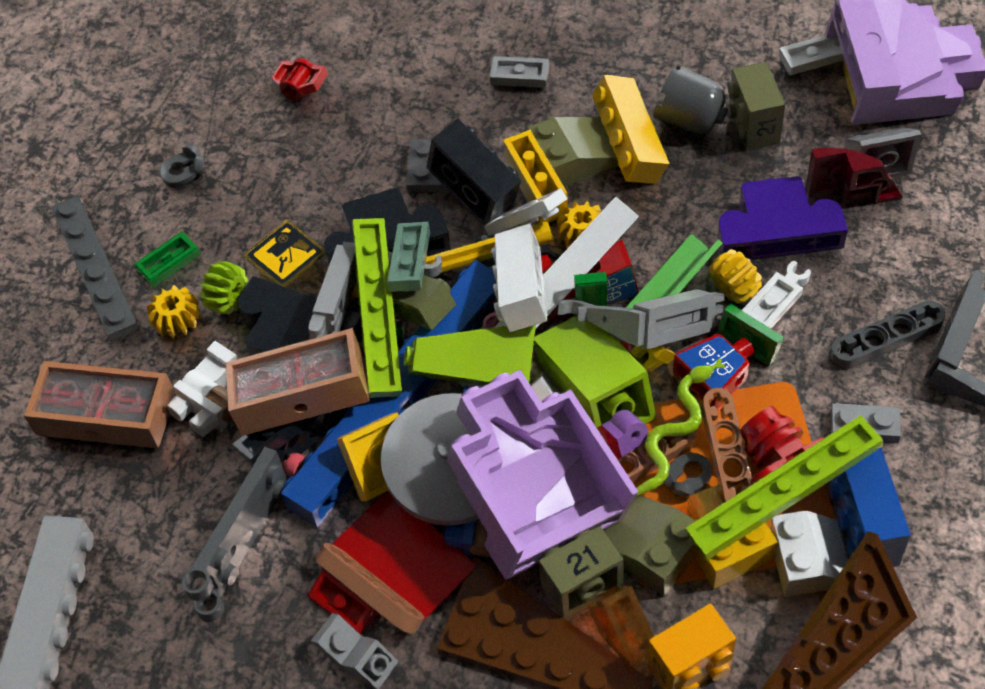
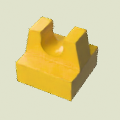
(657, 356)

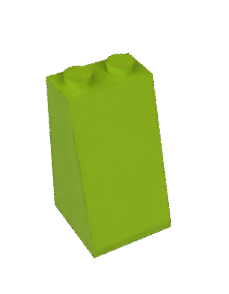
(596, 370)

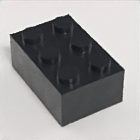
(473, 172)

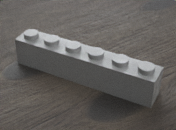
(46, 604)

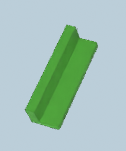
(678, 270)

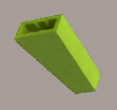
(472, 355)

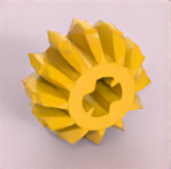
(575, 221)
(735, 276)
(173, 311)

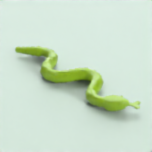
(696, 375)

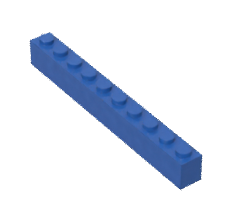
(324, 472)

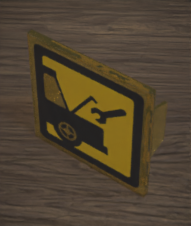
(284, 254)

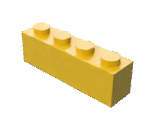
(630, 129)

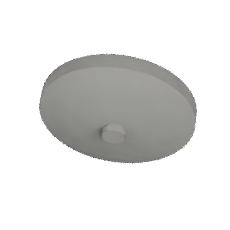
(417, 463)

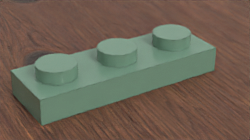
(409, 257)

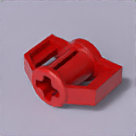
(300, 73)

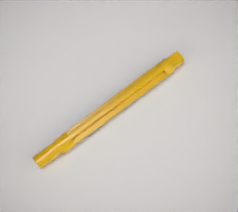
(477, 251)

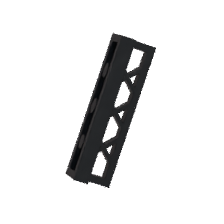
(278, 437)

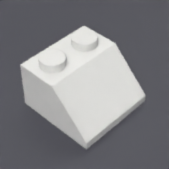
(807, 552)

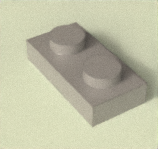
(519, 71)
(881, 418)

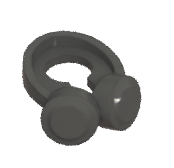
(189, 155)
(690, 485)

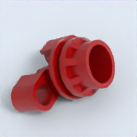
(772, 440)

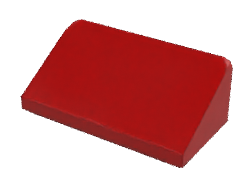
(340, 600)

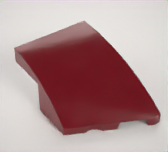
(850, 174)

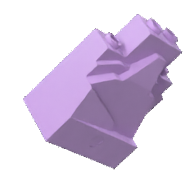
(904, 59)
(534, 470)

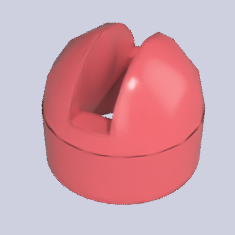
(293, 464)

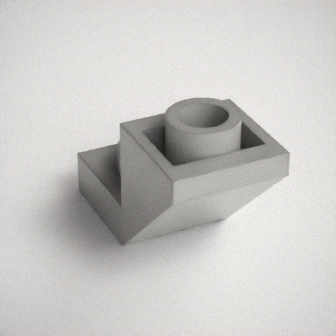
(355, 654)

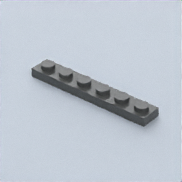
(95, 269)

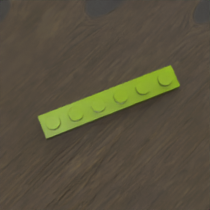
(376, 308)
(784, 487)

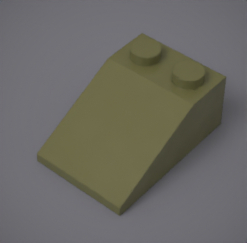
(575, 147)
(654, 543)

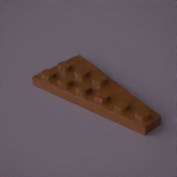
(850, 623)
(522, 638)

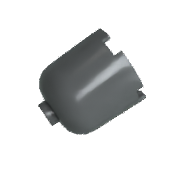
(691, 101)

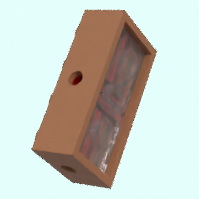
(296, 382)
(100, 404)

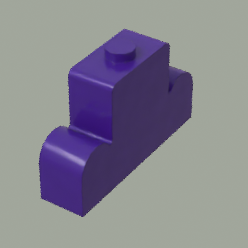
(780, 221)

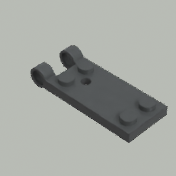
(235, 533)

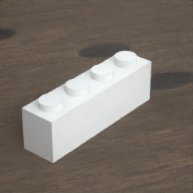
(518, 278)

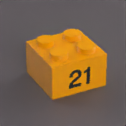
(692, 651)

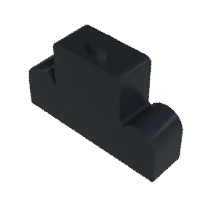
(393, 209)
(281, 316)

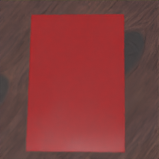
(405, 554)

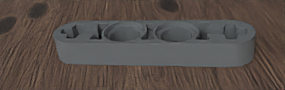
(886, 332)

